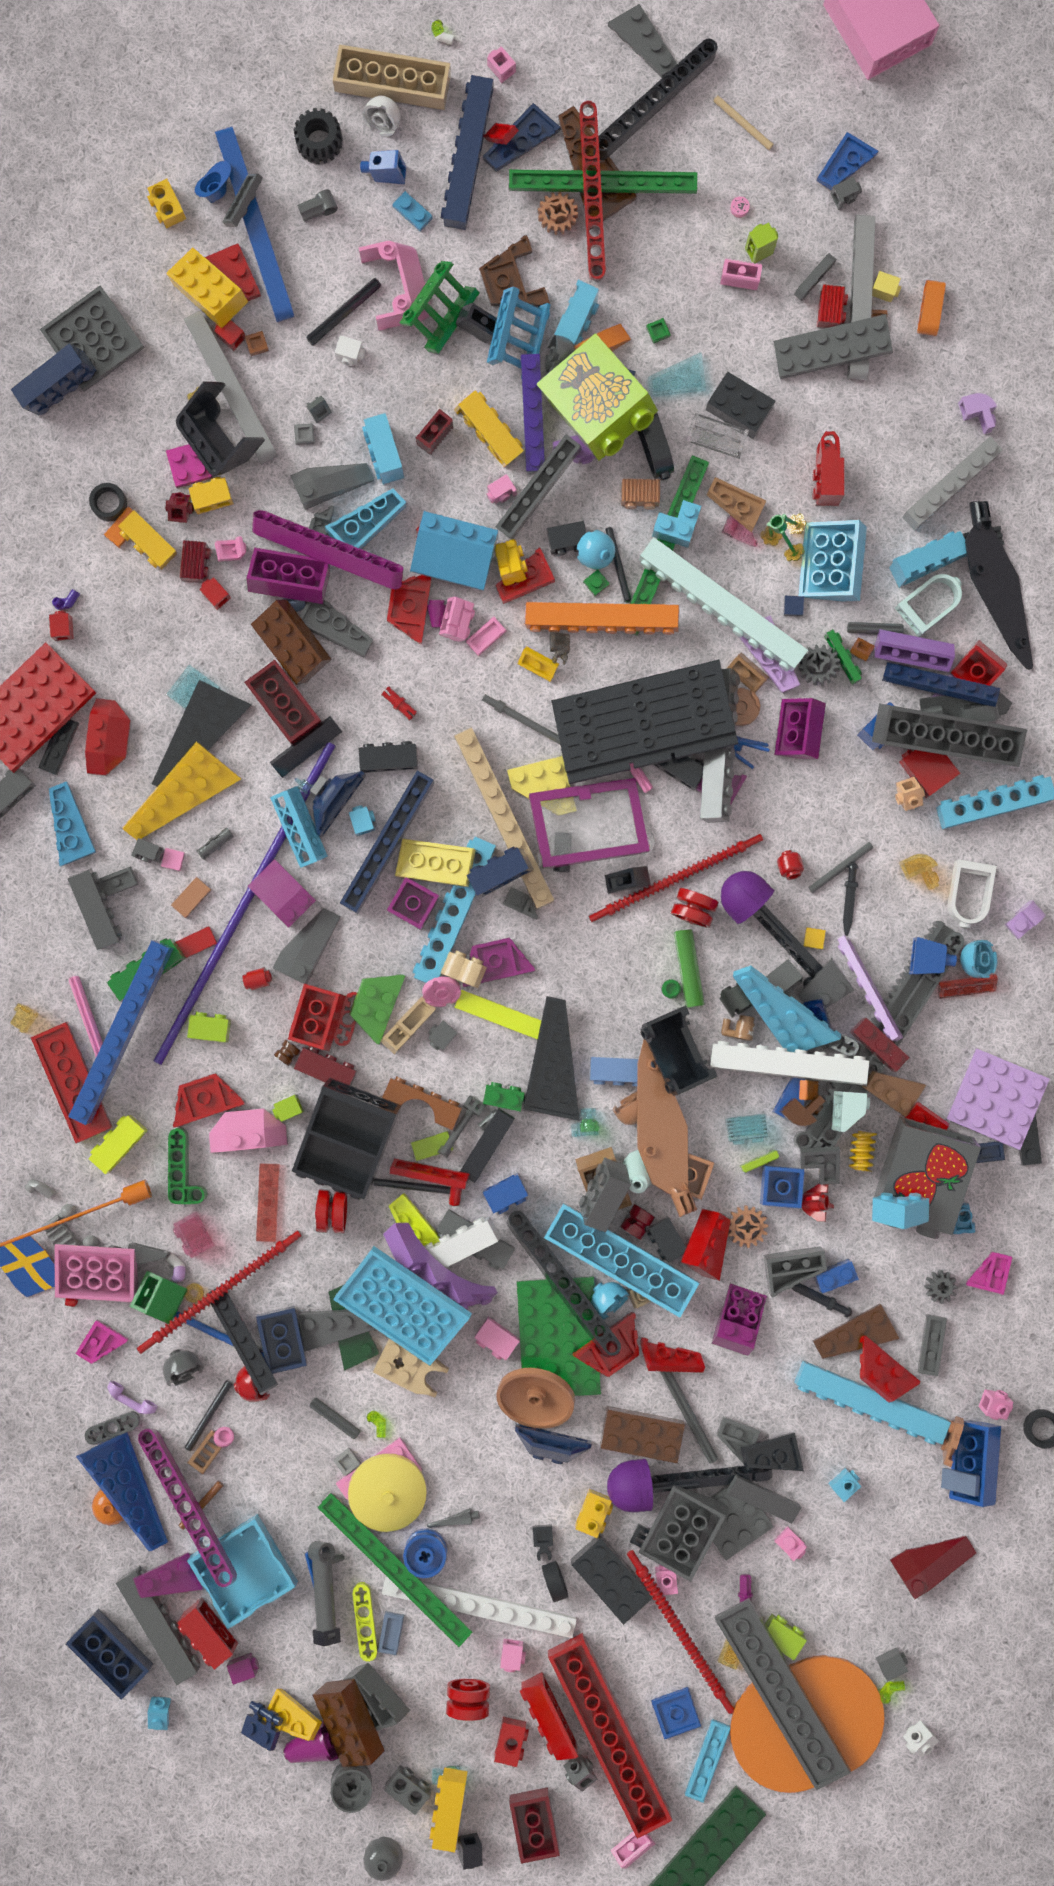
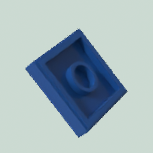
(676, 1713)

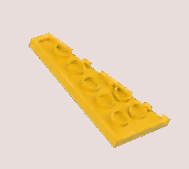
(188, 784)

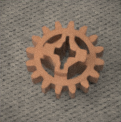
(558, 221)
(747, 1234)

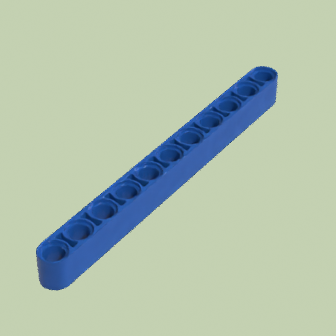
(256, 228)

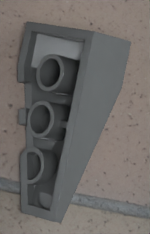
(325, 483)
(304, 951)

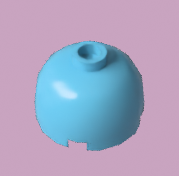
(596, 550)
(978, 959)
(608, 1298)

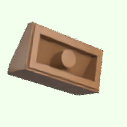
(748, 672)

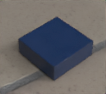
(793, 605)

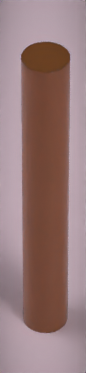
(206, 1499)

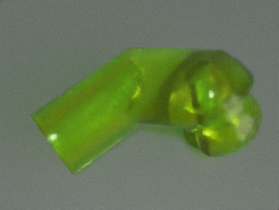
(379, 1421)
(889, 1688)

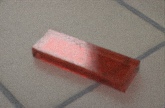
(967, 986)

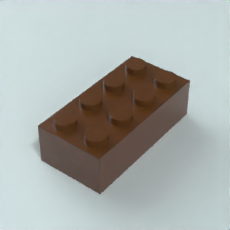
(291, 641)
(642, 1434)
(348, 1723)

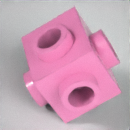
(996, 1404)

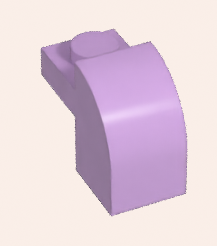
(979, 406)
(1025, 919)

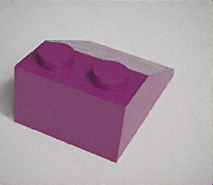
(281, 893)

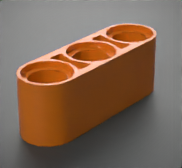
(931, 307)

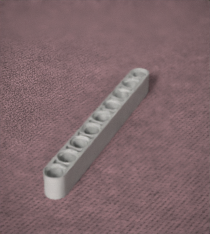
(862, 283)
(232, 391)

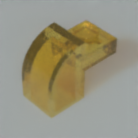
(921, 864)

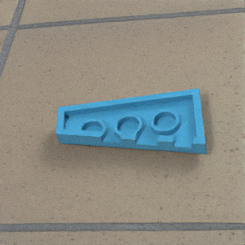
(70, 829)

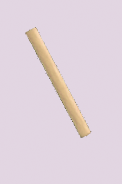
(743, 122)

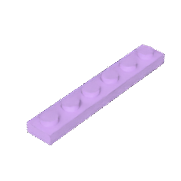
(873, 996)

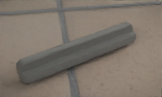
(873, 628)
(334, 1418)

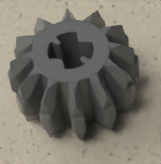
(944, 1279)

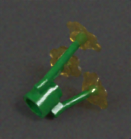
(776, 530)

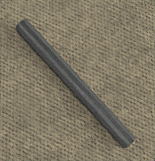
(689, 1416)

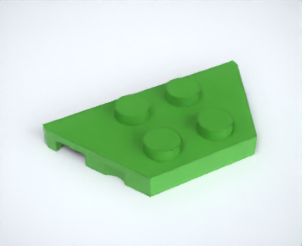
(375, 1004)

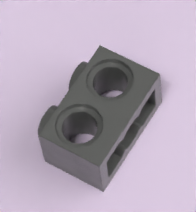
(404, 1792)

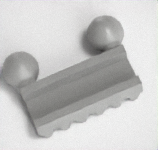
(62, 1234)

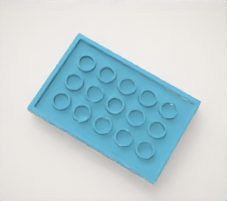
(402, 1306)

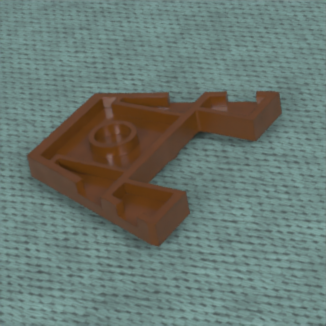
(503, 273)

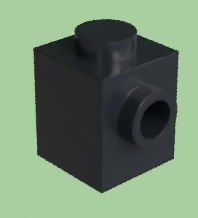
(470, 1851)

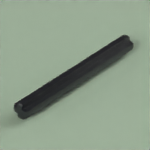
(342, 312)

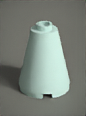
(637, 1172)

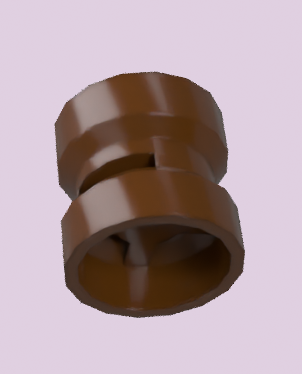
(287, 1052)

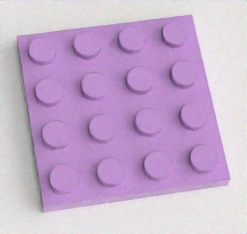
(998, 1099)

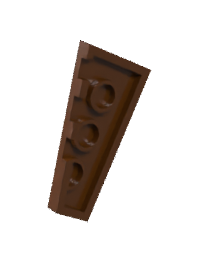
(846, 1337)

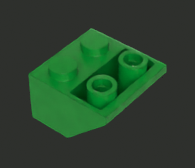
(158, 1297)

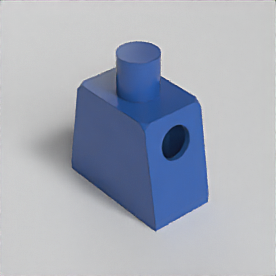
(385, 167)
(929, 957)

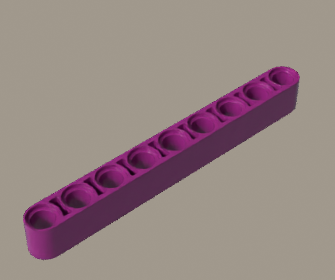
(327, 549)
(195, 1512)

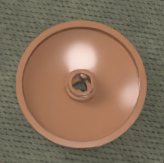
(535, 1398)

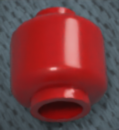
(790, 865)

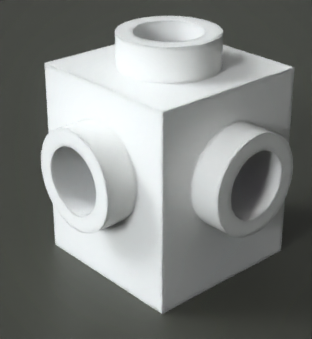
(920, 1739)

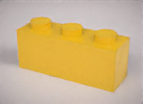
(147, 540)

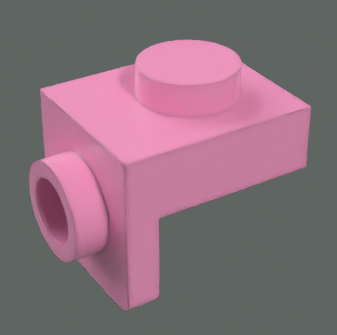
(230, 549)

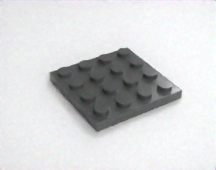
(96, 329)

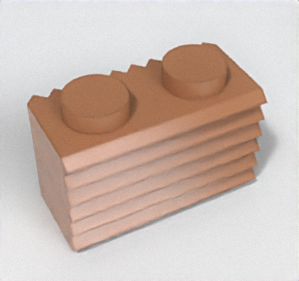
(640, 493)

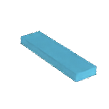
(707, 1760)

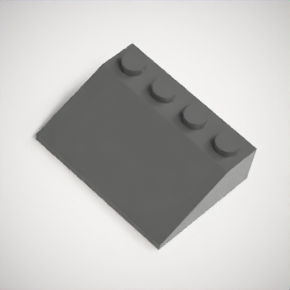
(683, 1531)

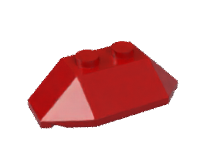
(106, 737)

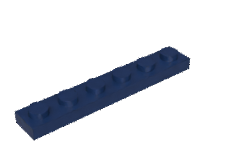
(941, 684)

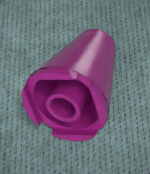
(316, 1750)

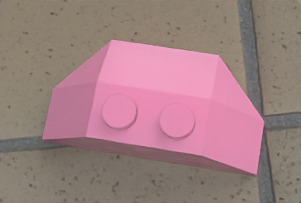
(247, 1131)

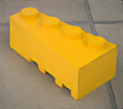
(489, 428)

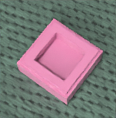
(173, 859)

